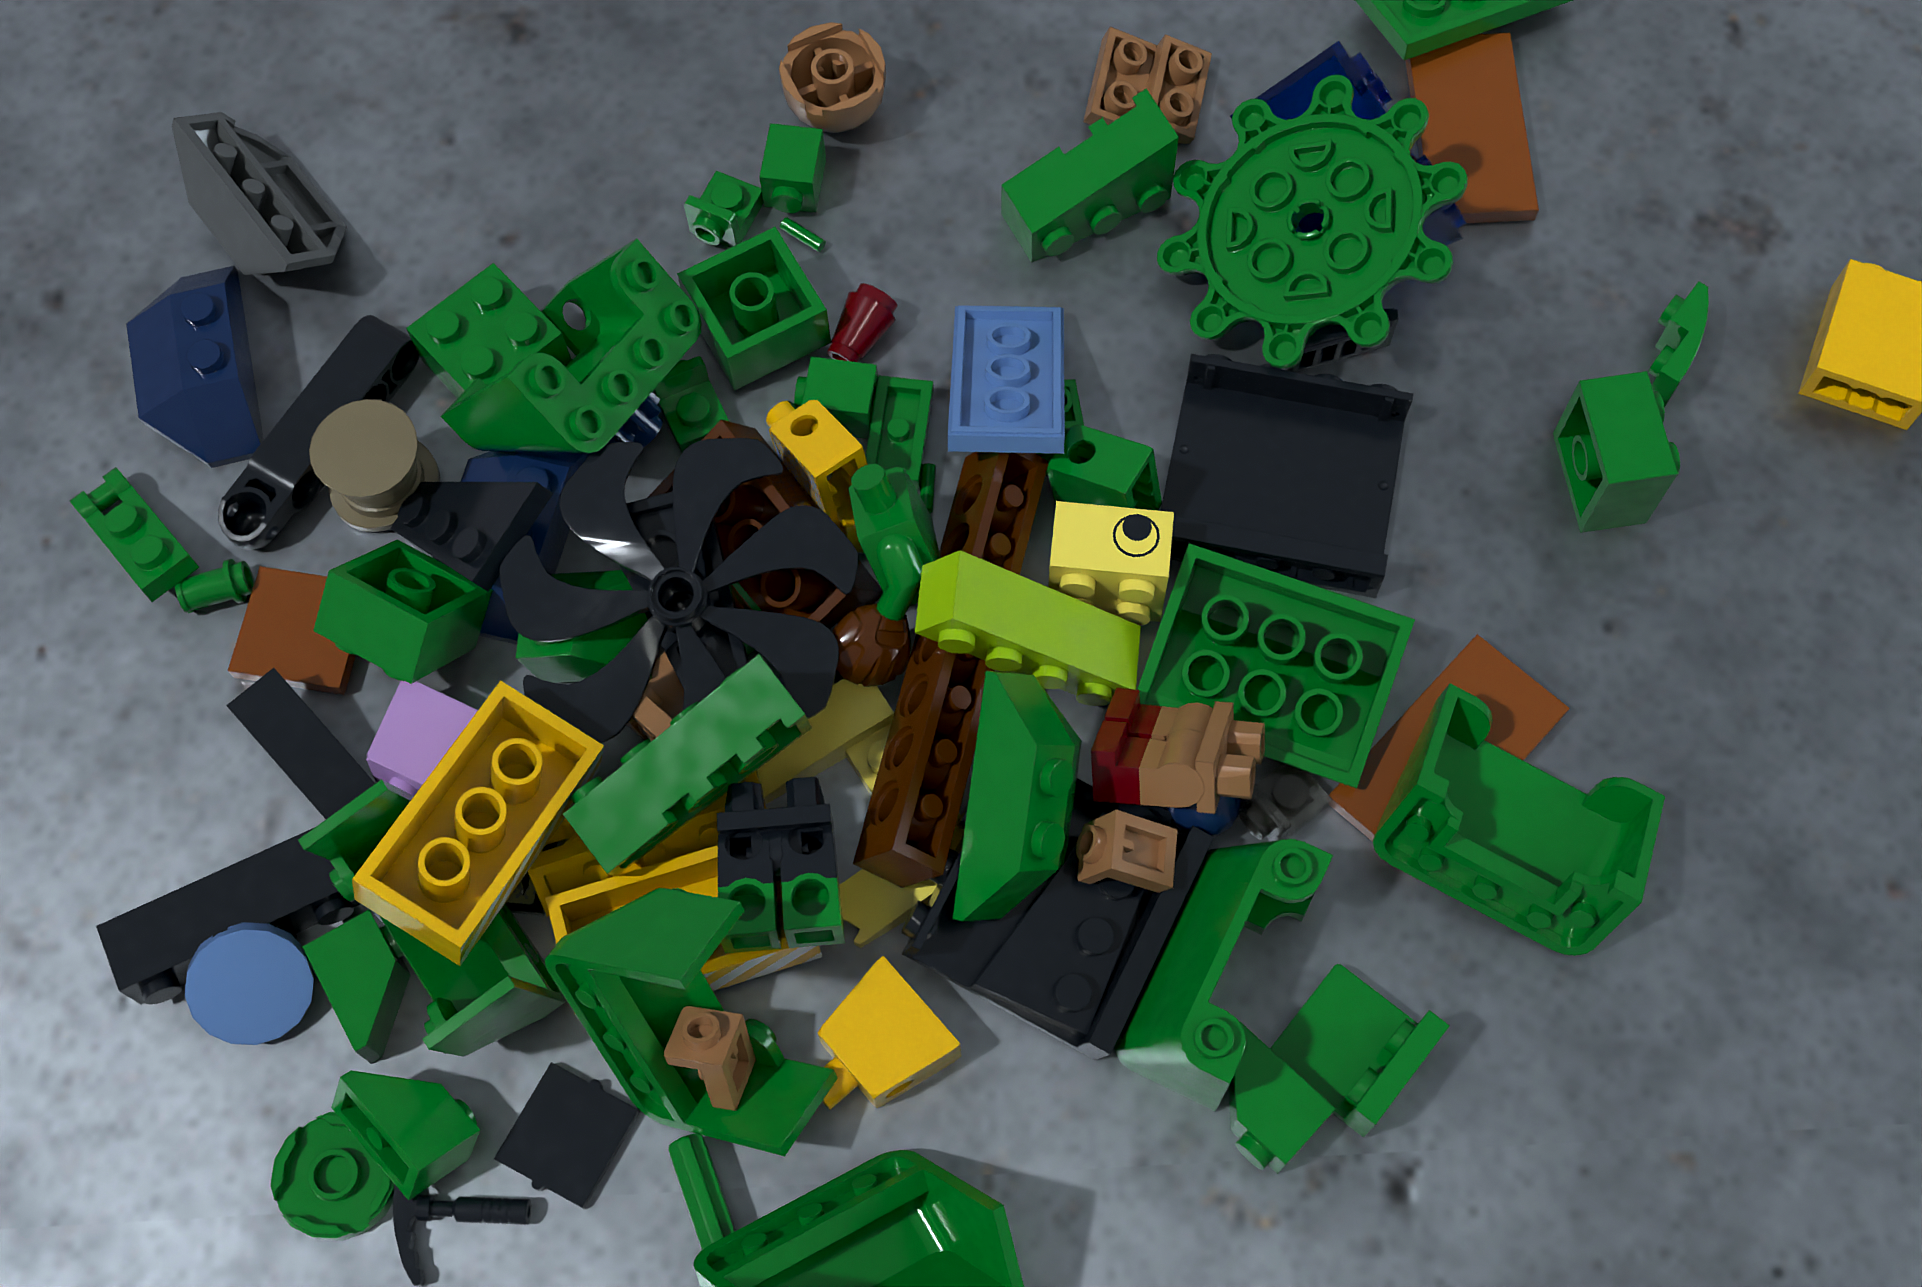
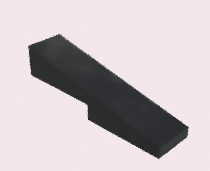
(300, 743)

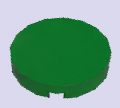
(329, 1181)

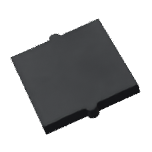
(567, 1135)

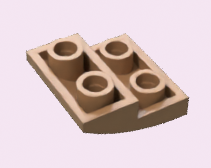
(1170, 71)

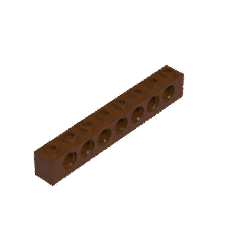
(942, 691)

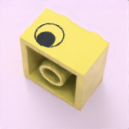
(1112, 558)

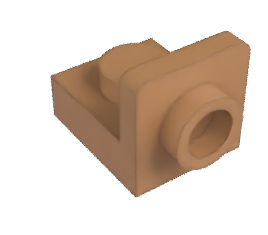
(1127, 851)
(717, 1047)

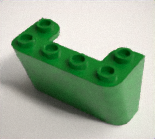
(630, 341)

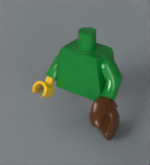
(897, 540)

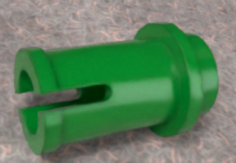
(216, 586)

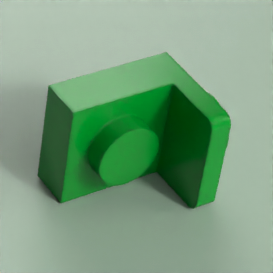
(723, 210)
(689, 402)

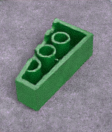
(686, 766)

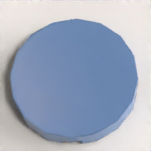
(249, 984)

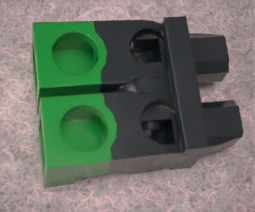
(785, 846)

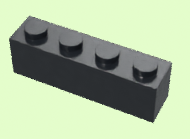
(276, 887)

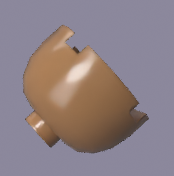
(833, 77)

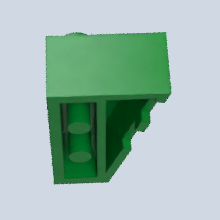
(1095, 184)

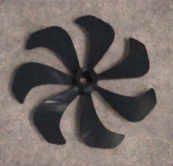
(598, 514)

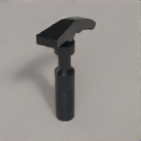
(463, 1210)

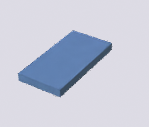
(1007, 380)

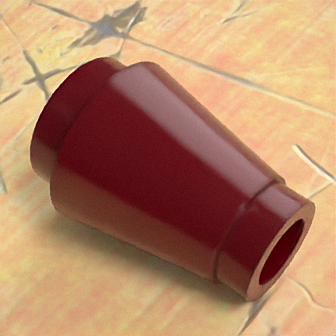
(862, 323)

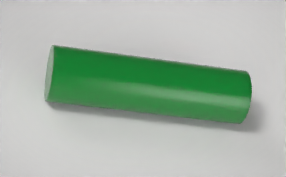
(802, 234)
(927, 485)

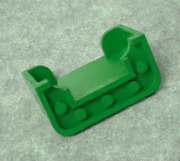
(1515, 836)
(1173, 1027)

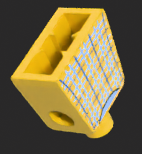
(813, 447)

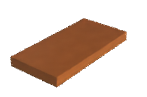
(1478, 124)
(1520, 714)

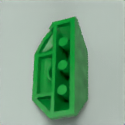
(1016, 797)

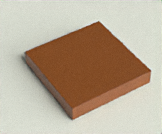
(281, 634)

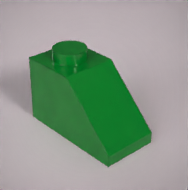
(362, 979)
(1272, 1107)
(407, 1126)

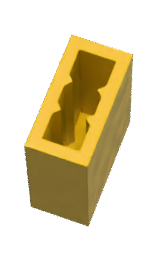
(1869, 346)

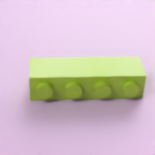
(1026, 628)

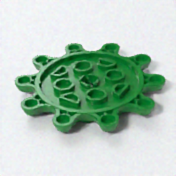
(1323, 164)

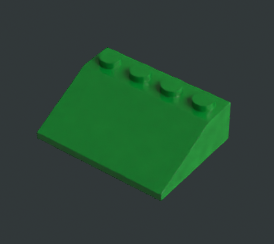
(1283, 656)

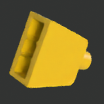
(884, 1039)

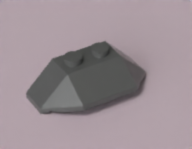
(254, 197)

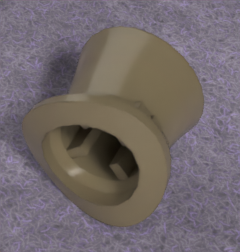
(370, 462)

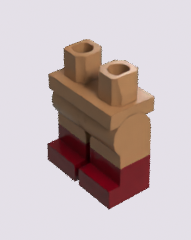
(1174, 754)

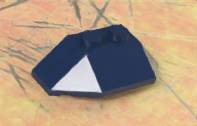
(197, 368)
(548, 530)

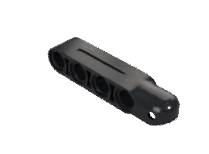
(279, 476)

